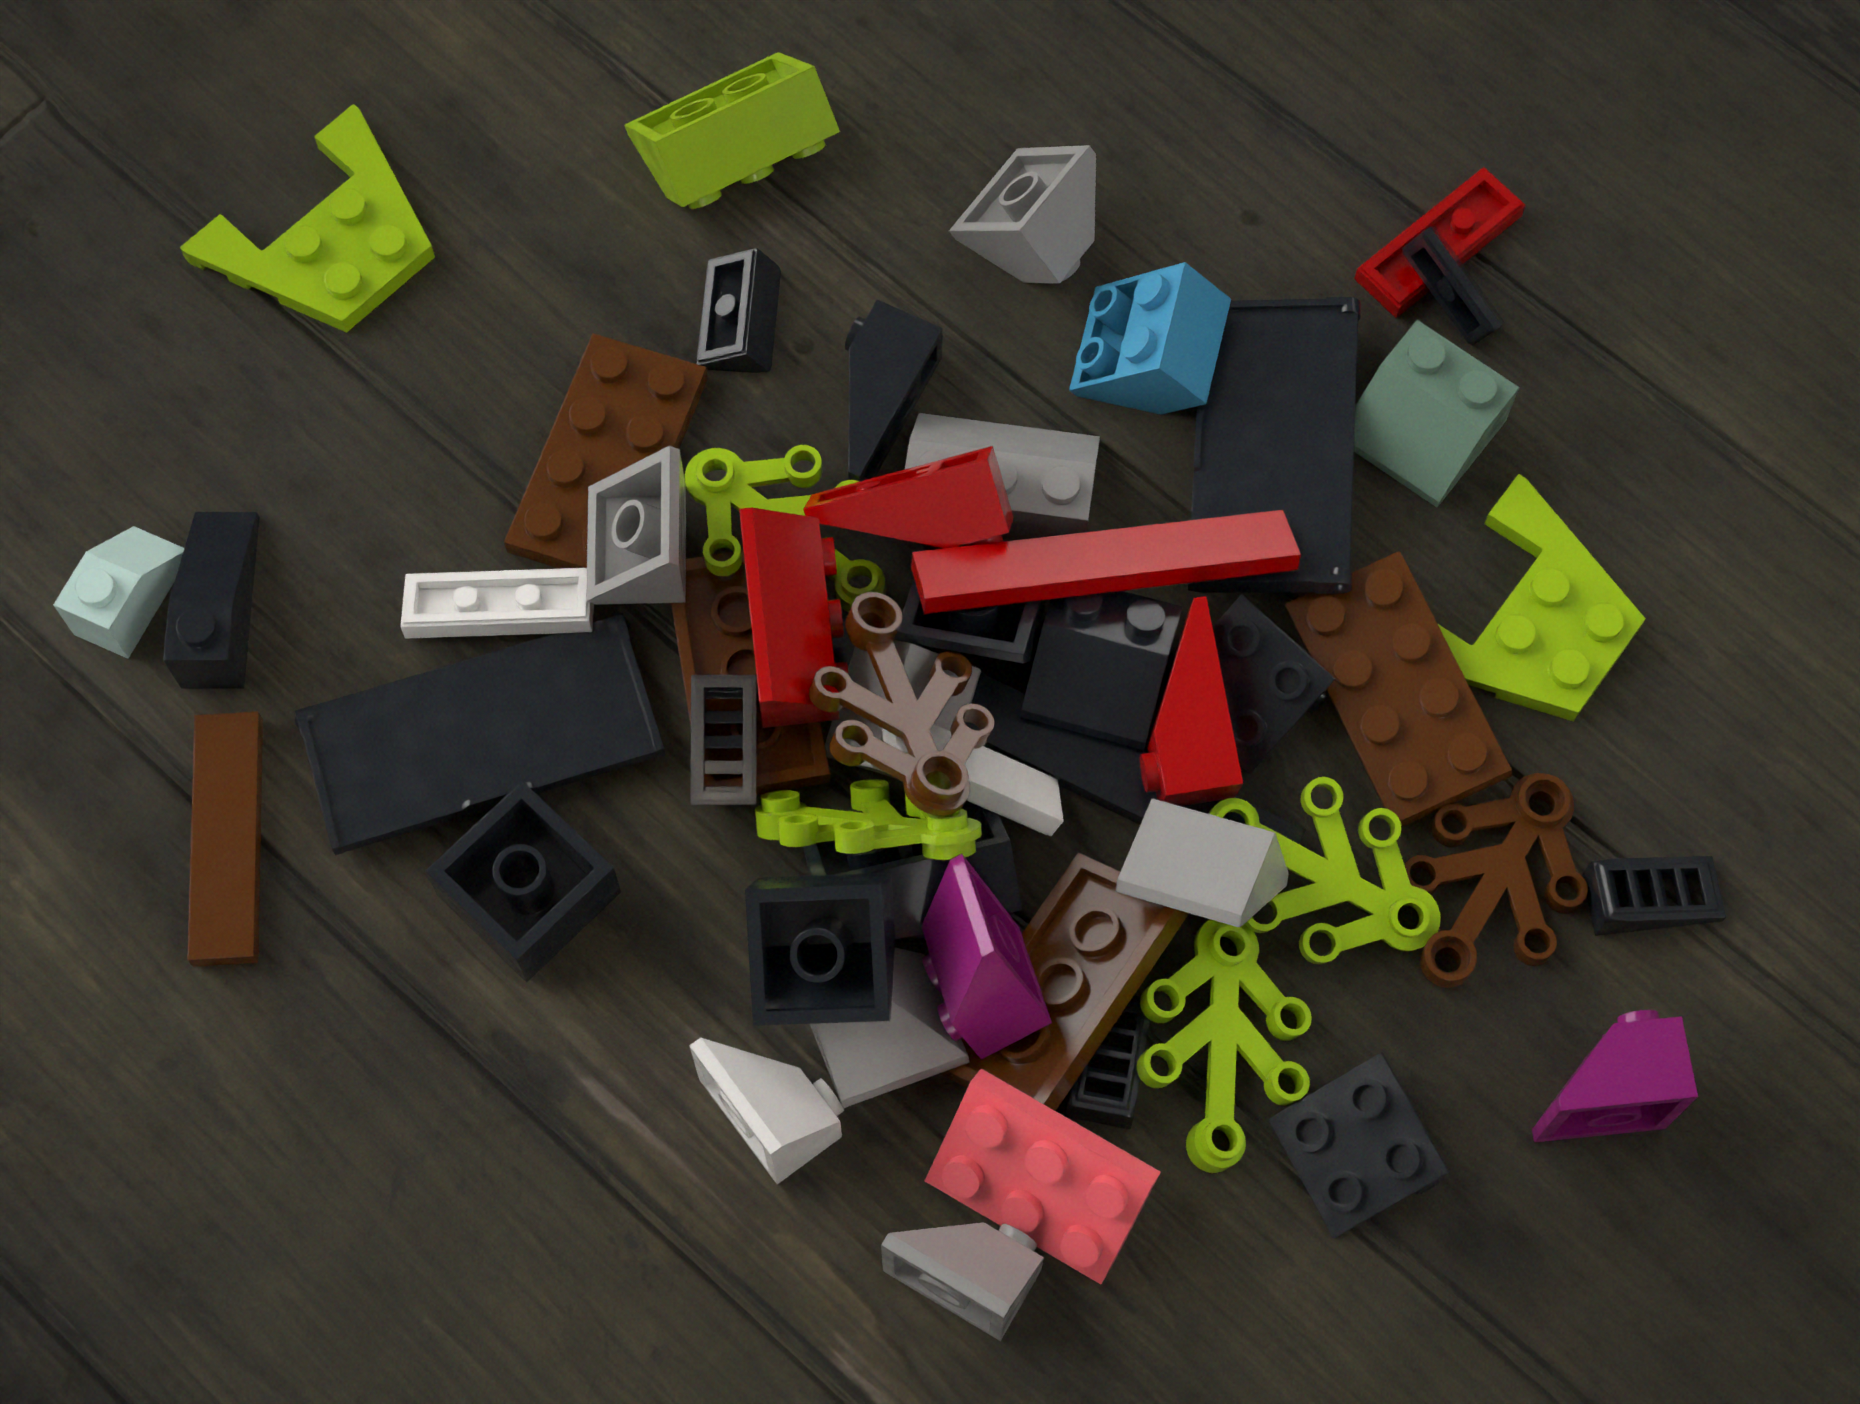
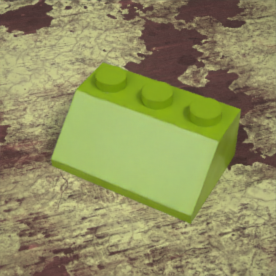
(734, 129)

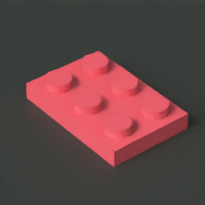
(1041, 1175)

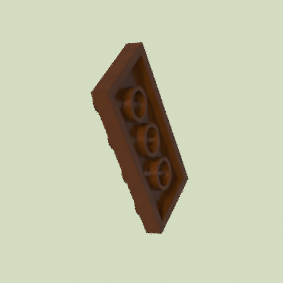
(614, 414)
(718, 640)
(1400, 691)
(1089, 960)

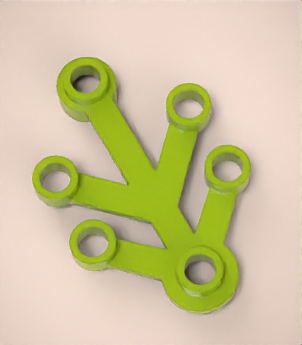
(737, 491)
(879, 826)
(1338, 880)
(1225, 1031)

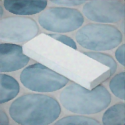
(496, 603)
(1004, 785)

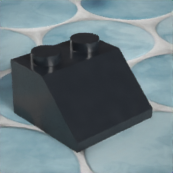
(996, 631)
(1102, 665)
(821, 948)

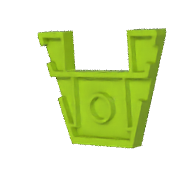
(343, 251)
(1558, 624)

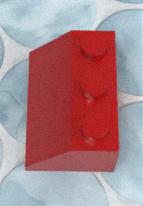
(790, 612)

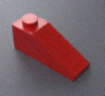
(929, 504)
(1193, 740)

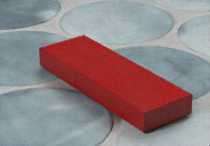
(1466, 220)

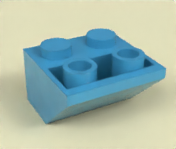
(1152, 341)

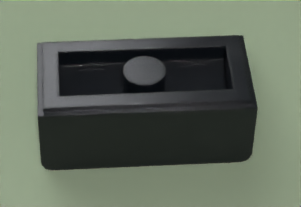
(1452, 285)
(739, 313)

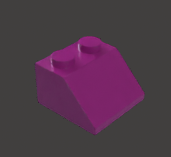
(980, 964)
(1627, 1083)

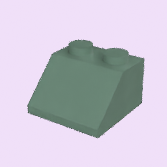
(1430, 413)

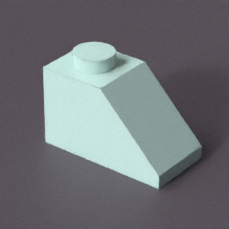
(119, 589)

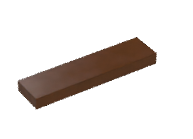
(225, 839)

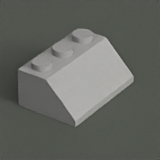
(1042, 470)

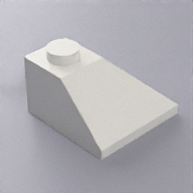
(770, 1105)

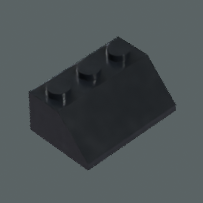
(918, 877)

